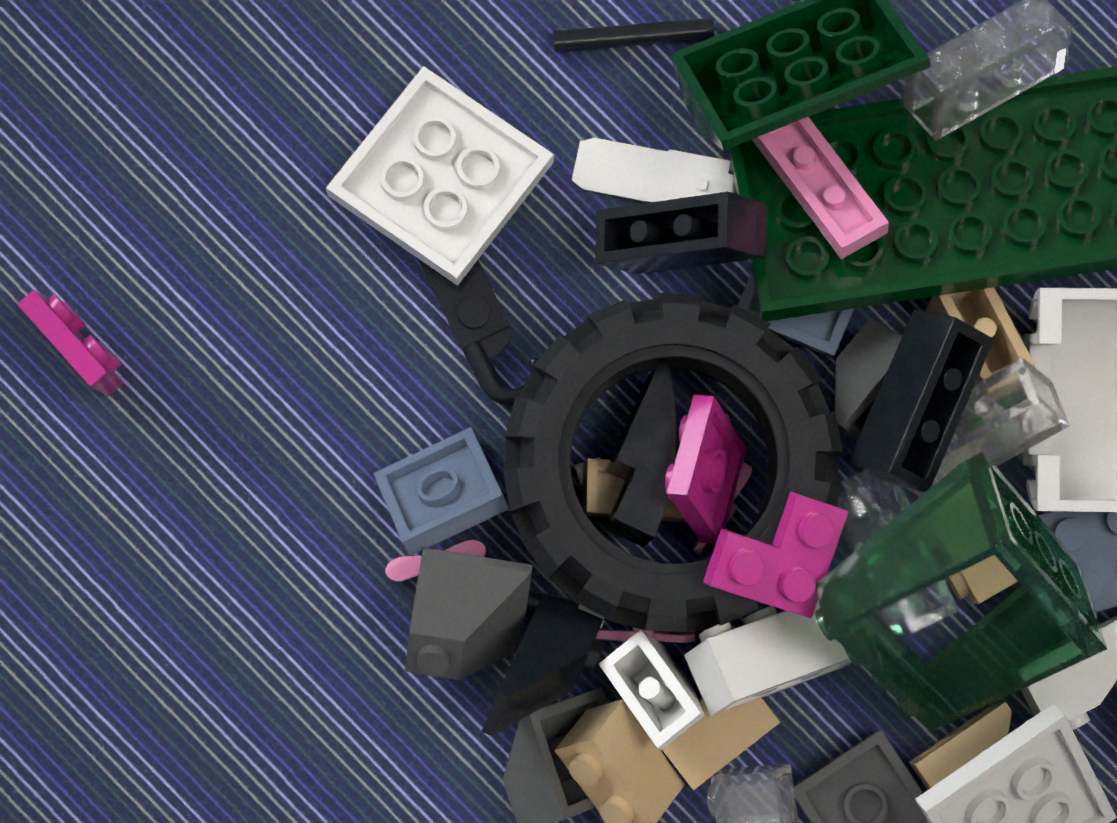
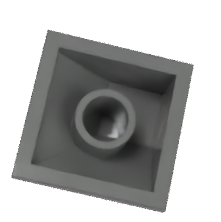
(861, 373)
(465, 613)
(535, 775)

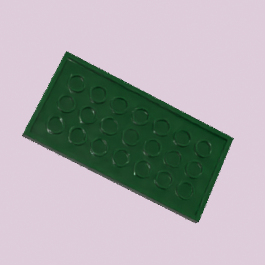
(981, 208)

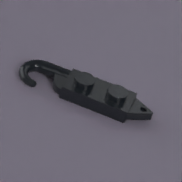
(477, 325)

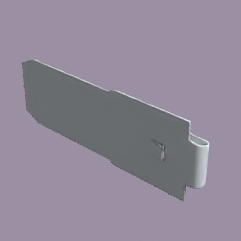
(648, 172)

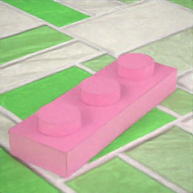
(823, 186)

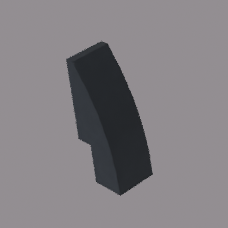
(643, 460)

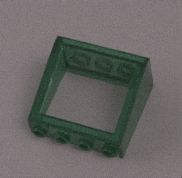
(946, 530)

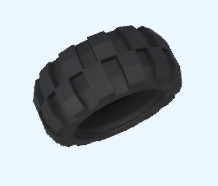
(634, 339)

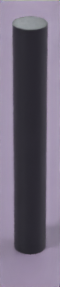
(633, 34)

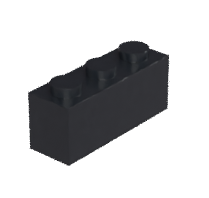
(681, 233)
(921, 400)

